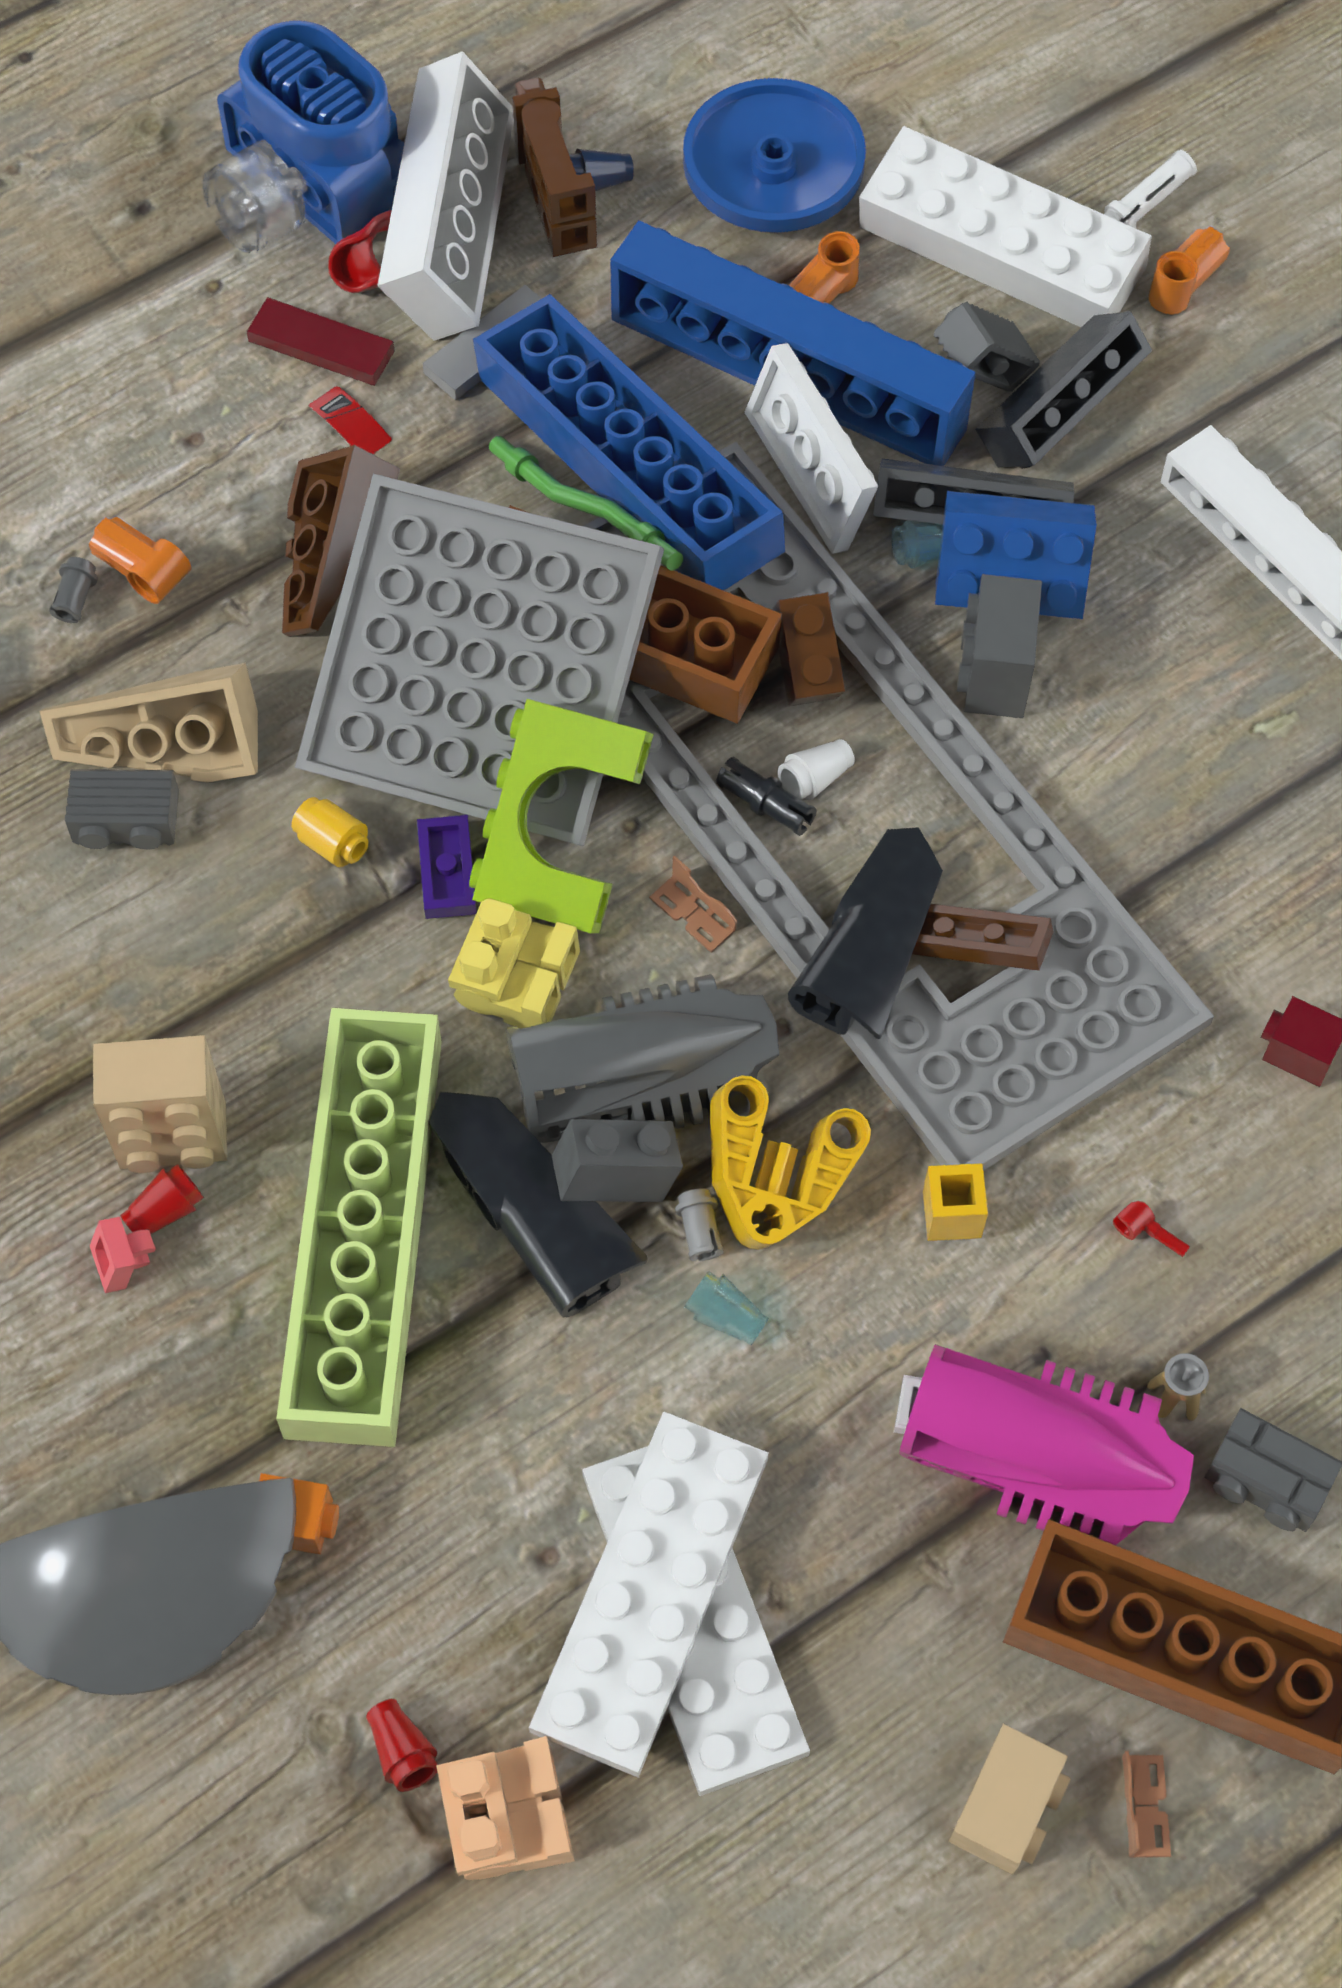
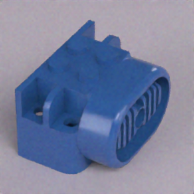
(322, 115)

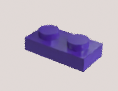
(446, 866)

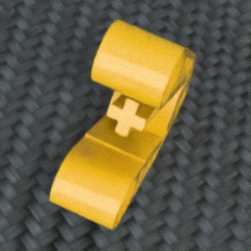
(735, 1151)

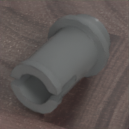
(75, 583)

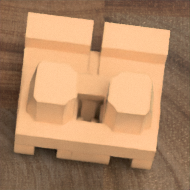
(475, 1804)

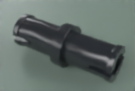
(766, 796)

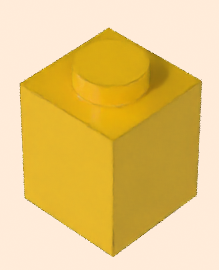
(955, 1202)

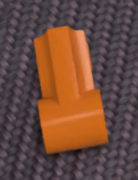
(832, 269)
(1186, 269)
(148, 565)

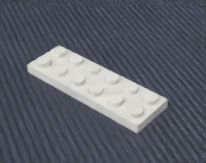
(649, 1594)
(730, 1693)

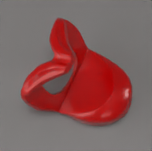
(353, 260)

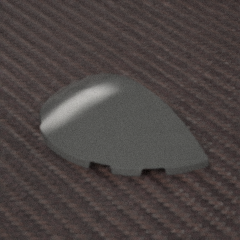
(145, 1587)

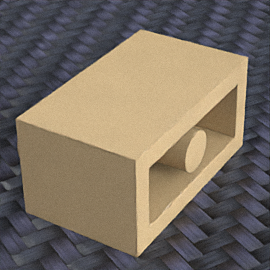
(1009, 1801)

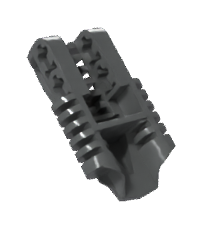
(650, 1055)

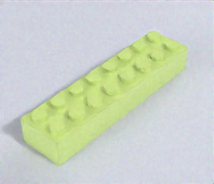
(360, 1229)

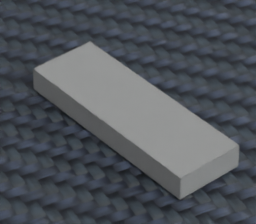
(455, 365)

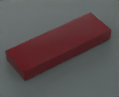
(320, 341)

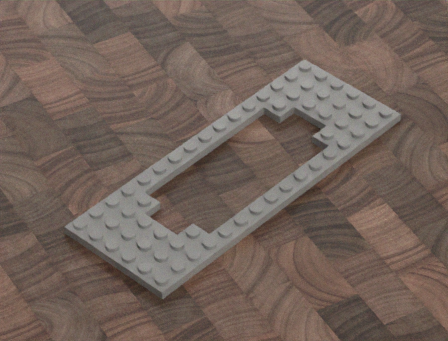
(1025, 1043)

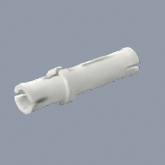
(1152, 189)

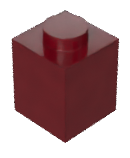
(1302, 1040)

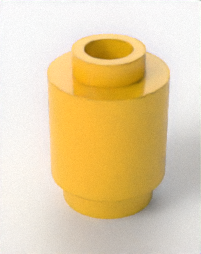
(330, 831)

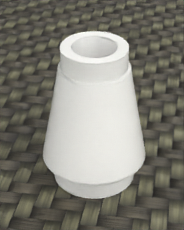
(815, 768)

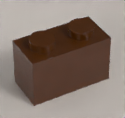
(809, 650)

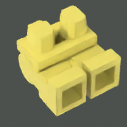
(513, 965)

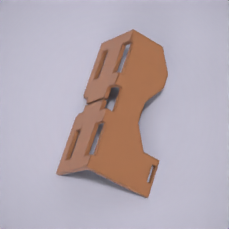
(686, 906)
(1141, 1825)

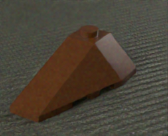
(327, 512)

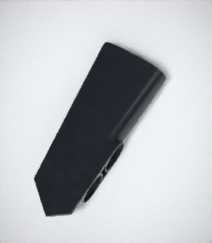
(871, 937)
(512, 1179)

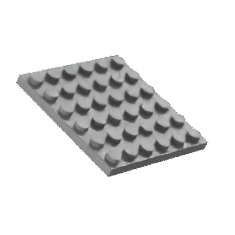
(451, 628)

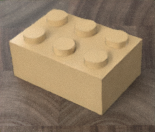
(160, 1103)

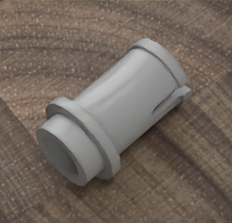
(700, 1225)

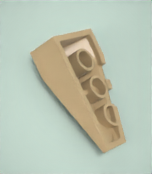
(186, 724)

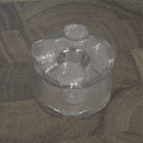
(256, 197)

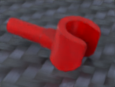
(1139, 1218)

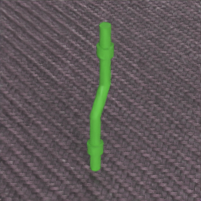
(526, 467)

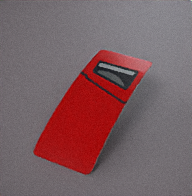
(351, 420)

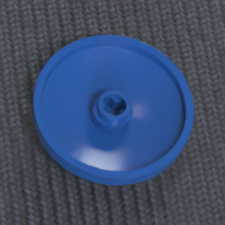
(774, 155)

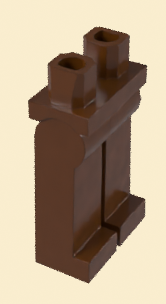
(561, 197)

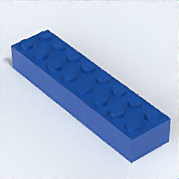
(734, 316)
(629, 442)

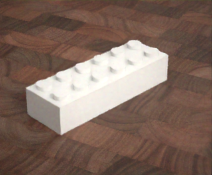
(447, 197)
(1002, 229)

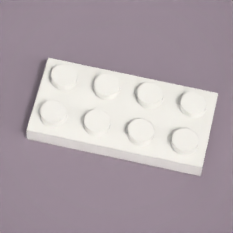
(810, 448)

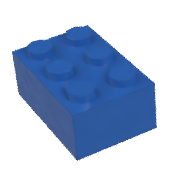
(1017, 541)

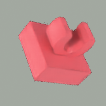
(118, 1253)

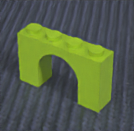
(546, 744)

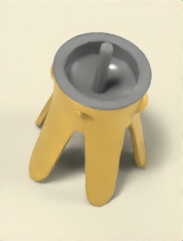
(1183, 1380)

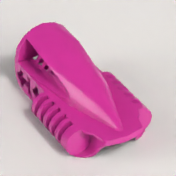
(1048, 1444)

